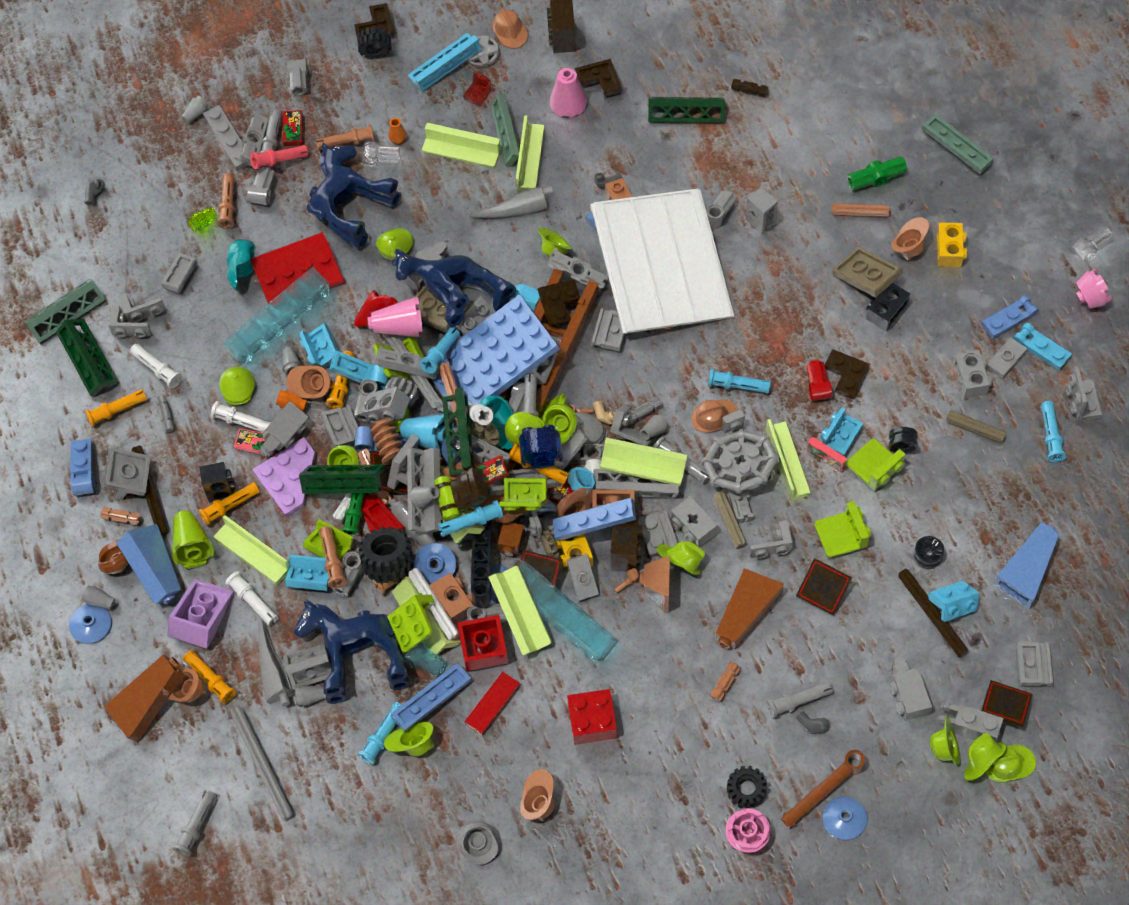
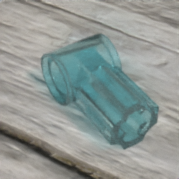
(425, 659)

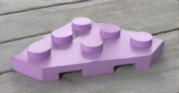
(281, 475)

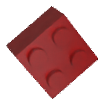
(482, 643)
(592, 716)

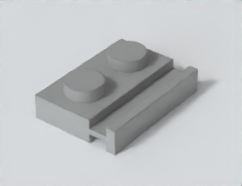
(608, 331)
(340, 426)
(657, 531)
(1034, 664)

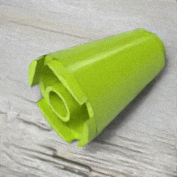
(190, 543)

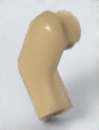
(602, 415)

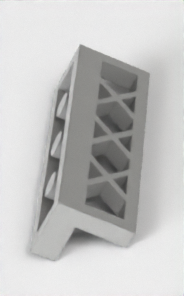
(427, 472)
(640, 489)

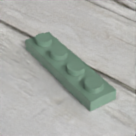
(505, 129)
(957, 143)

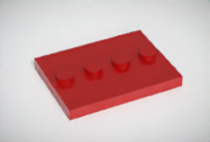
(284, 265)

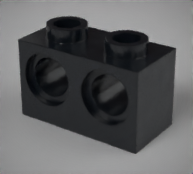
(891, 307)
(217, 481)

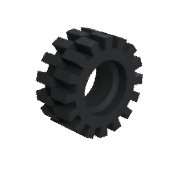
(374, 43)
(751, 775)

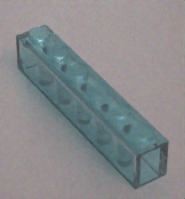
(277, 316)
(567, 616)

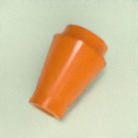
(396, 131)
(286, 396)

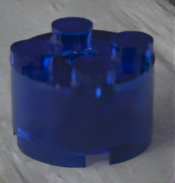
(540, 446)

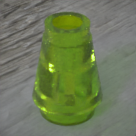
(201, 219)

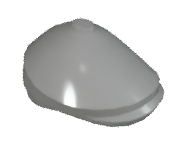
(590, 427)
(478, 842)

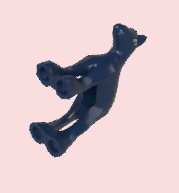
(339, 185)
(450, 273)
(349, 636)

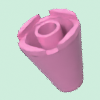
(568, 95)
(398, 319)

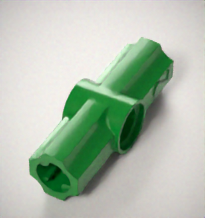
(877, 173)

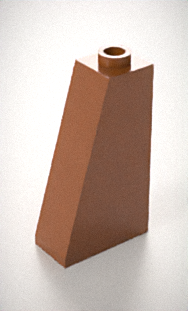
(748, 604)
(143, 697)

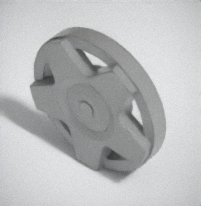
(486, 51)

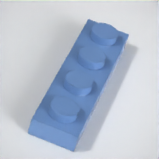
(594, 519)
(430, 697)

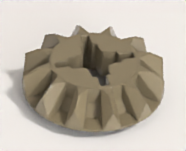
(491, 433)
(549, 544)

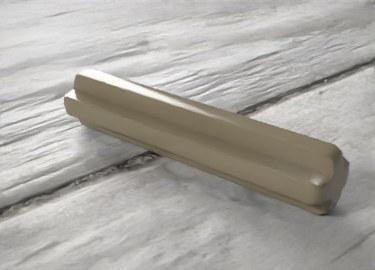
(976, 426)
(729, 519)

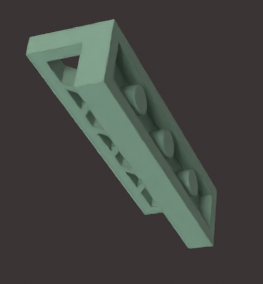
(59, 304)

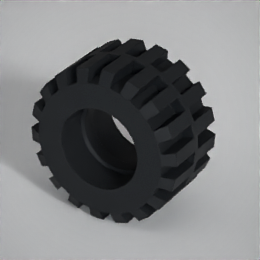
(390, 566)

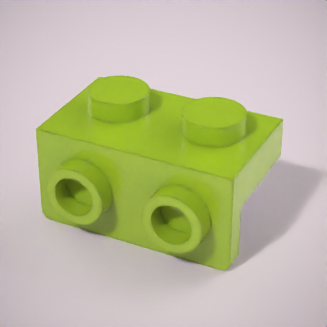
(342, 540)

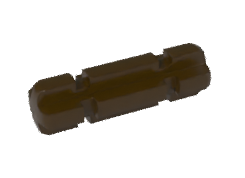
(749, 87)

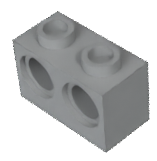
(968, 374)
(385, 405)

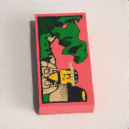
(250, 441)
(826, 454)

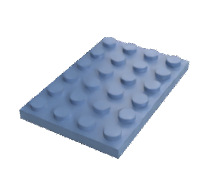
(498, 352)

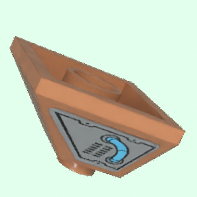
(656, 582)

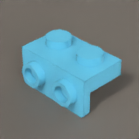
(319, 346)
(841, 432)
(307, 573)
(955, 600)

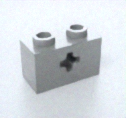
(761, 210)
(692, 513)

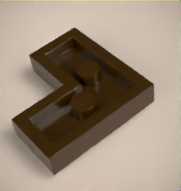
(380, 18)
(602, 73)
(553, 300)
(851, 371)

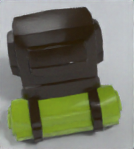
(461, 493)

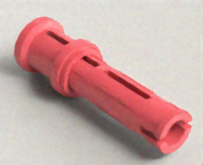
(270, 157)

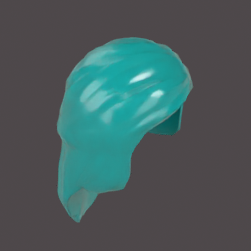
(238, 260)
(501, 413)

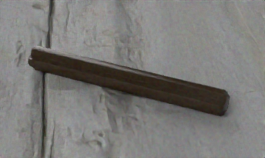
(152, 499)
(933, 613)

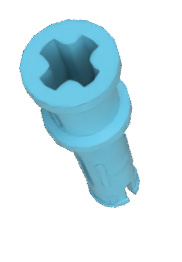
(436, 354)
(728, 380)
(1053, 440)
(480, 516)
(376, 741)

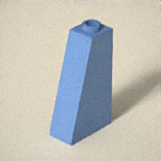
(150, 562)
(1026, 568)

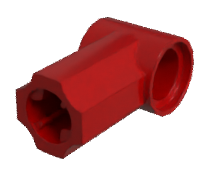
(819, 386)

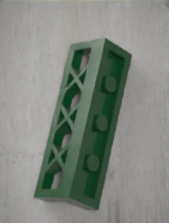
(686, 102)
(82, 355)
(463, 432)
(341, 478)

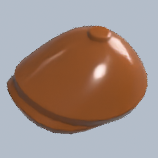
(112, 559)

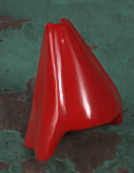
(372, 303)

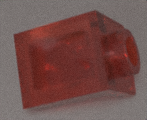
(478, 90)

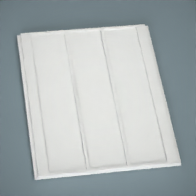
(661, 260)

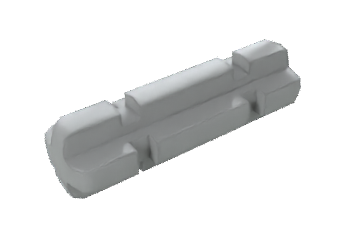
(645, 409)
(164, 414)

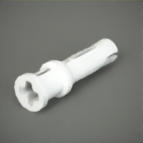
(162, 370)
(480, 413)
(232, 415)
(245, 592)

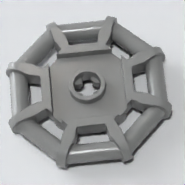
(738, 451)

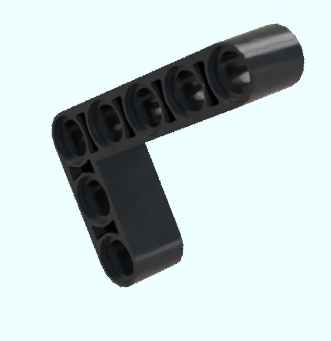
(480, 563)

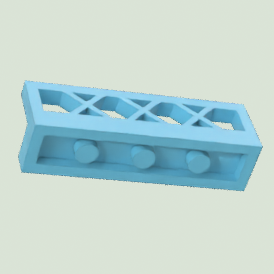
(445, 61)

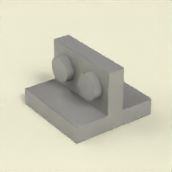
(398, 469)
(126, 472)
(307, 665)

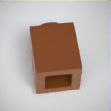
(511, 539)

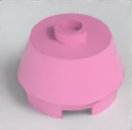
(1092, 290)
(748, 830)

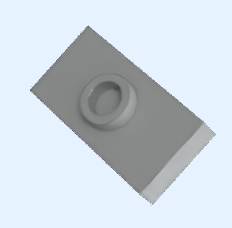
(179, 272)
(1006, 357)
(582, 577)

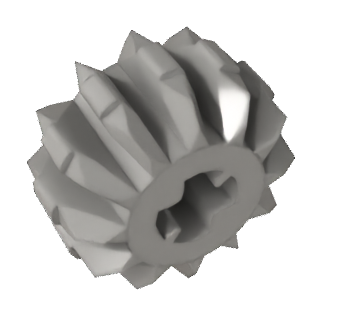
(406, 386)

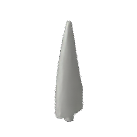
(520, 204)
(400, 511)
(274, 677)

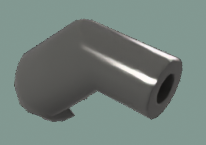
(600, 180)
(92, 190)
(812, 725)

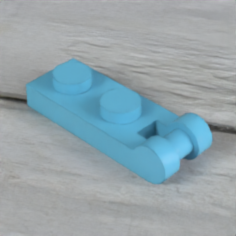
(1042, 347)

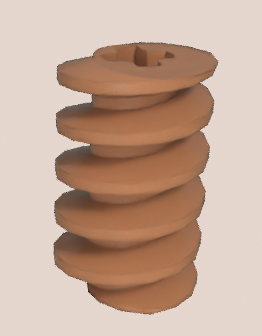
(385, 440)

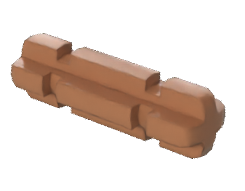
(120, 516)
(725, 681)

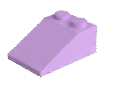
(199, 613)

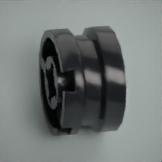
(903, 439)
(934, 547)

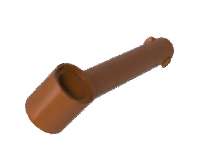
(824, 788)

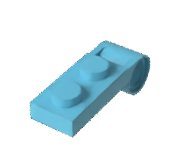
(357, 369)

